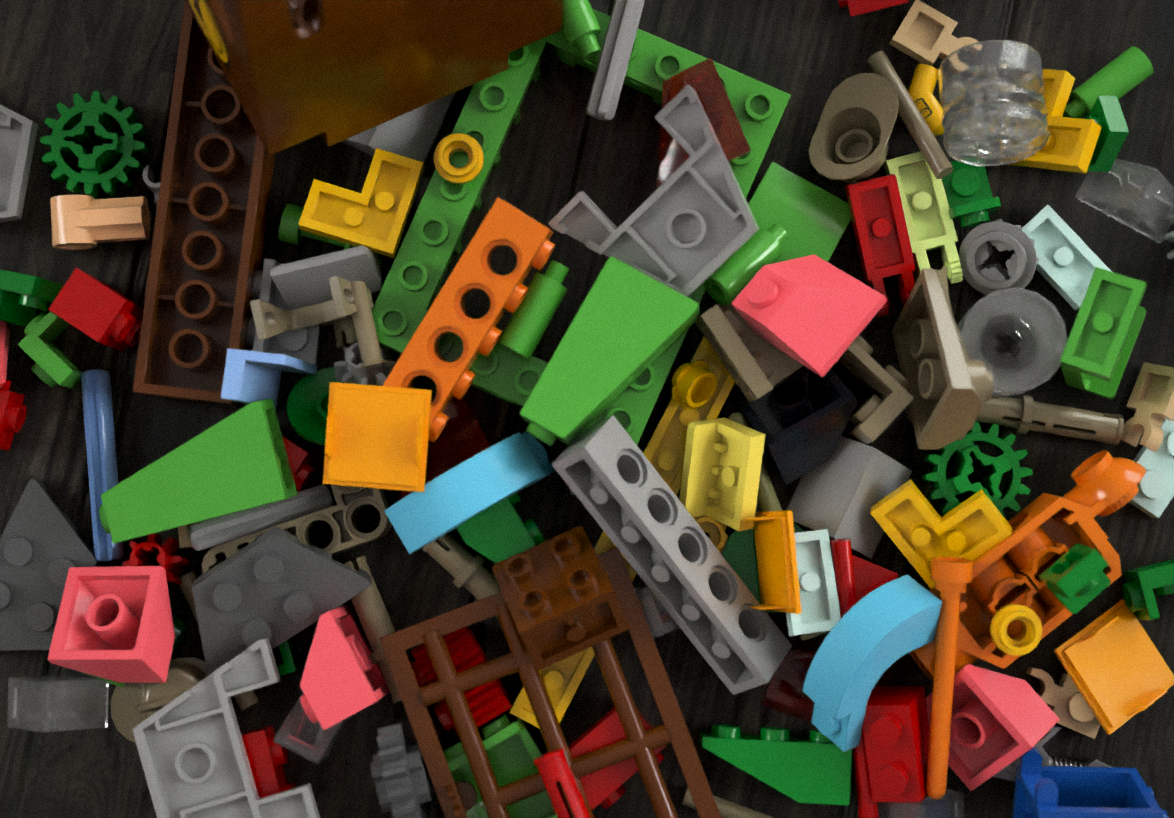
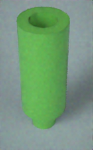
(581, 27)
(1112, 80)
(744, 264)
(535, 311)

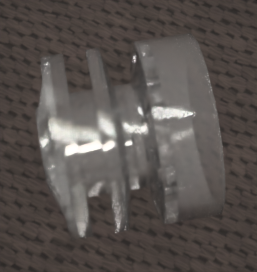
(993, 103)
(1035, 329)

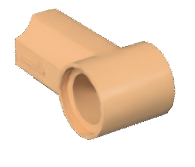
(84, 221)

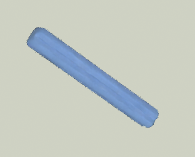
(100, 455)

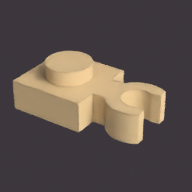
(927, 34)
(1152, 403)
(1066, 703)

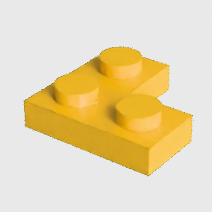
(1070, 139)
(369, 217)
(924, 534)

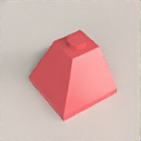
(808, 309)
(115, 624)
(339, 671)
(992, 723)

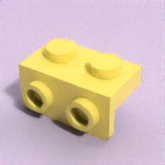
(722, 471)

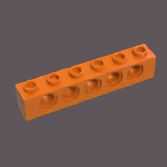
(501, 227)

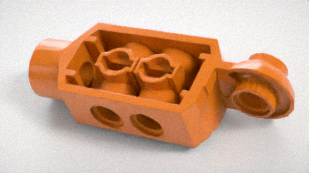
(1039, 538)

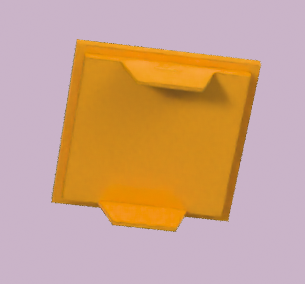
(377, 436)
(776, 561)
(1115, 666)

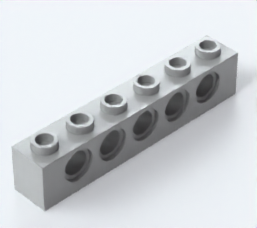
(672, 555)

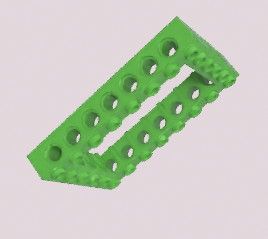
(448, 208)

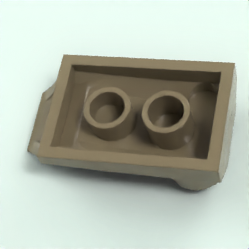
(937, 364)

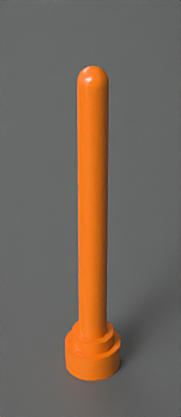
(950, 579)

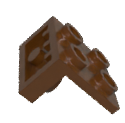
(560, 597)

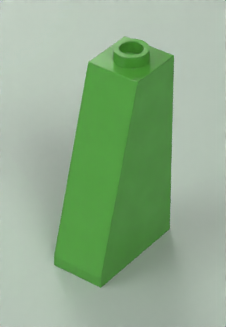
(607, 347)
(211, 475)

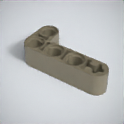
(340, 517)

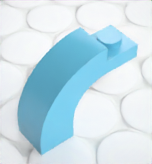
(469, 490)
(861, 649)

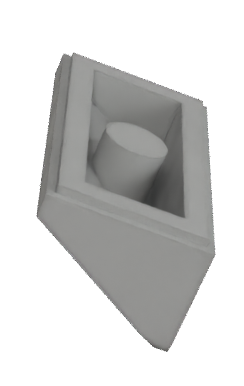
(307, 280)

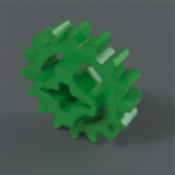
(94, 124)
(968, 454)

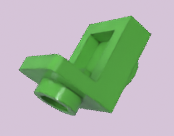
(51, 363)

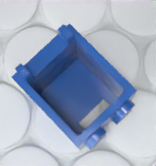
(1080, 792)

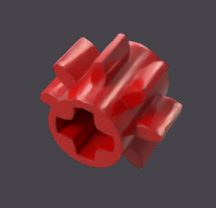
(167, 557)

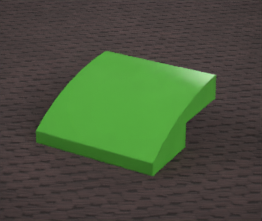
(805, 211)

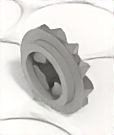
(977, 248)

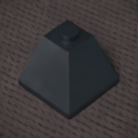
(799, 420)

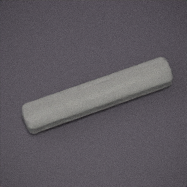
(614, 59)
(248, 521)

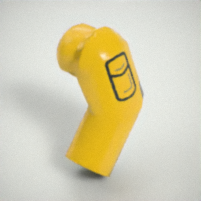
(921, 92)

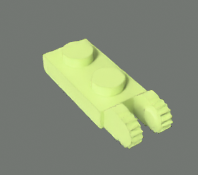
(926, 213)

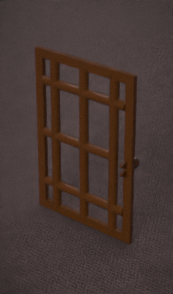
(461, 796)

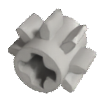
(349, 371)

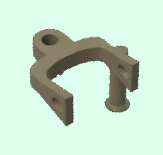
(347, 312)

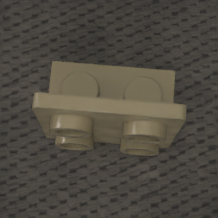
(746, 356)
(886, 385)

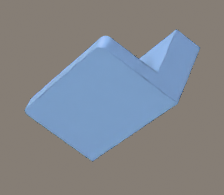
(257, 375)

